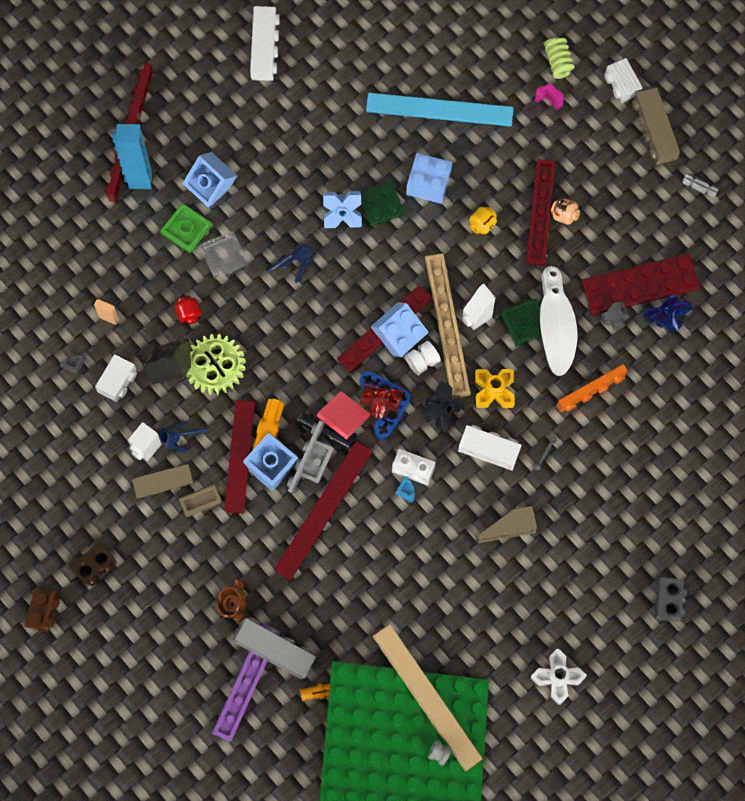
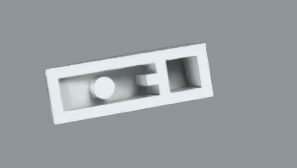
(479, 308)

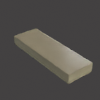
(162, 481)

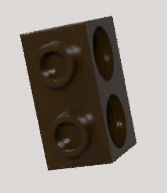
(89, 560)

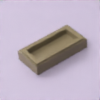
(200, 500)

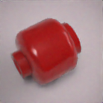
(187, 310)

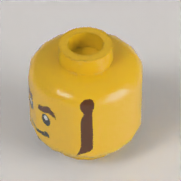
(483, 220)

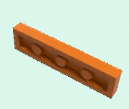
(586, 392)

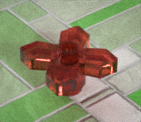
(381, 400)

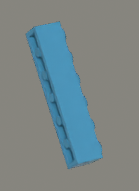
(133, 156)

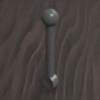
(552, 440)

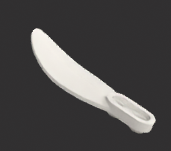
(557, 323)

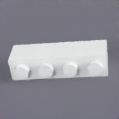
(263, 43)

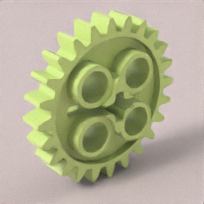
(229, 354)

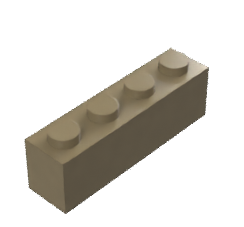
(656, 126)

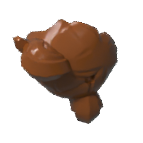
(231, 595)

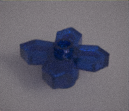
(669, 313)

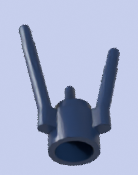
(300, 254)
(170, 436)

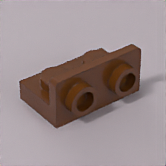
(41, 610)

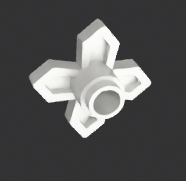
(569, 676)

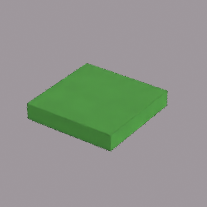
(186, 228)

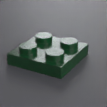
(381, 204)
(523, 322)

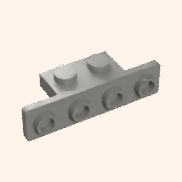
(314, 460)

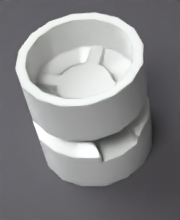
(421, 358)

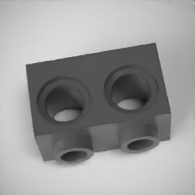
(664, 599)

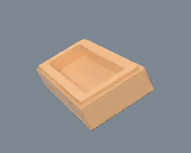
(106, 311)

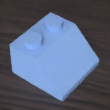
(209, 178)
(270, 461)

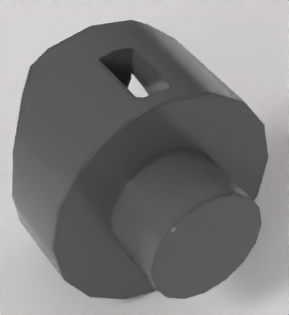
(615, 315)

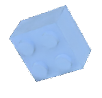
(429, 178)
(399, 329)

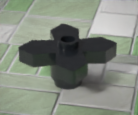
(442, 405)

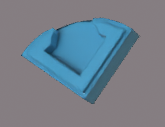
(406, 490)

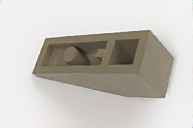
(514, 524)

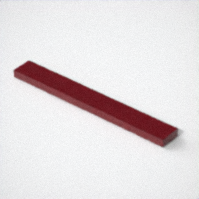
(323, 511)

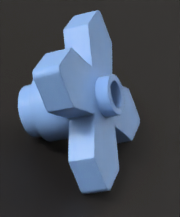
(342, 208)

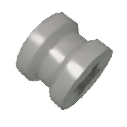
(439, 752)

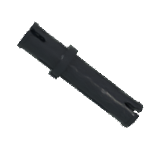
(326, 432)

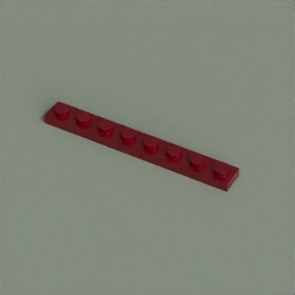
(135, 109)

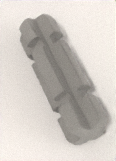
(700, 185)

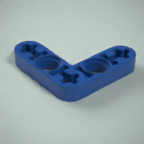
(403, 404)

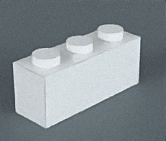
(489, 447)

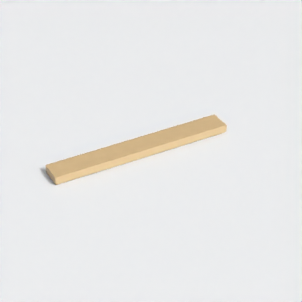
(447, 325)
(427, 697)

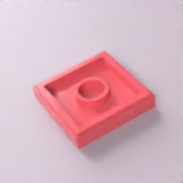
(343, 415)

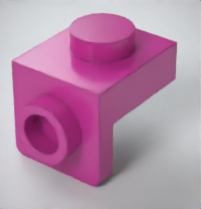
(552, 94)

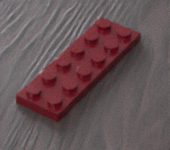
(641, 284)

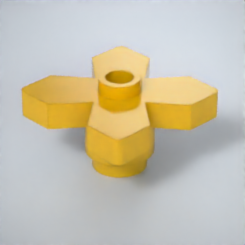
(500, 393)

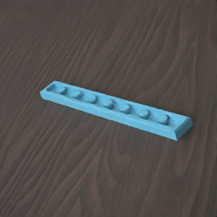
(439, 109)

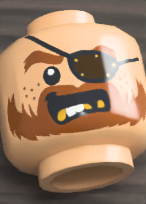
(565, 211)

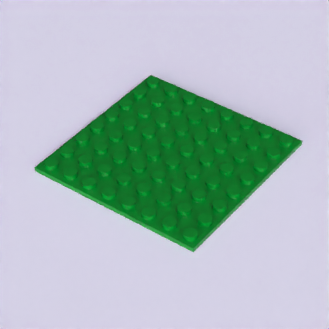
(383, 738)

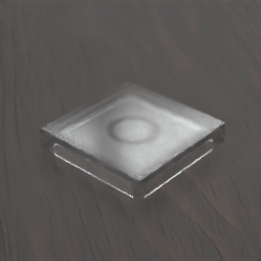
(223, 254)

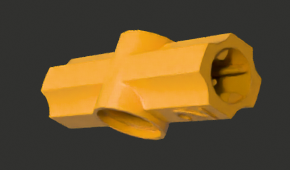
(270, 420)

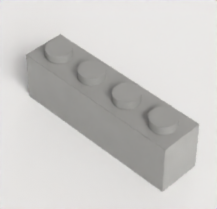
(274, 648)

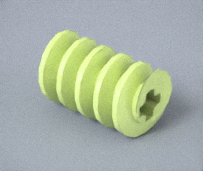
(559, 57)

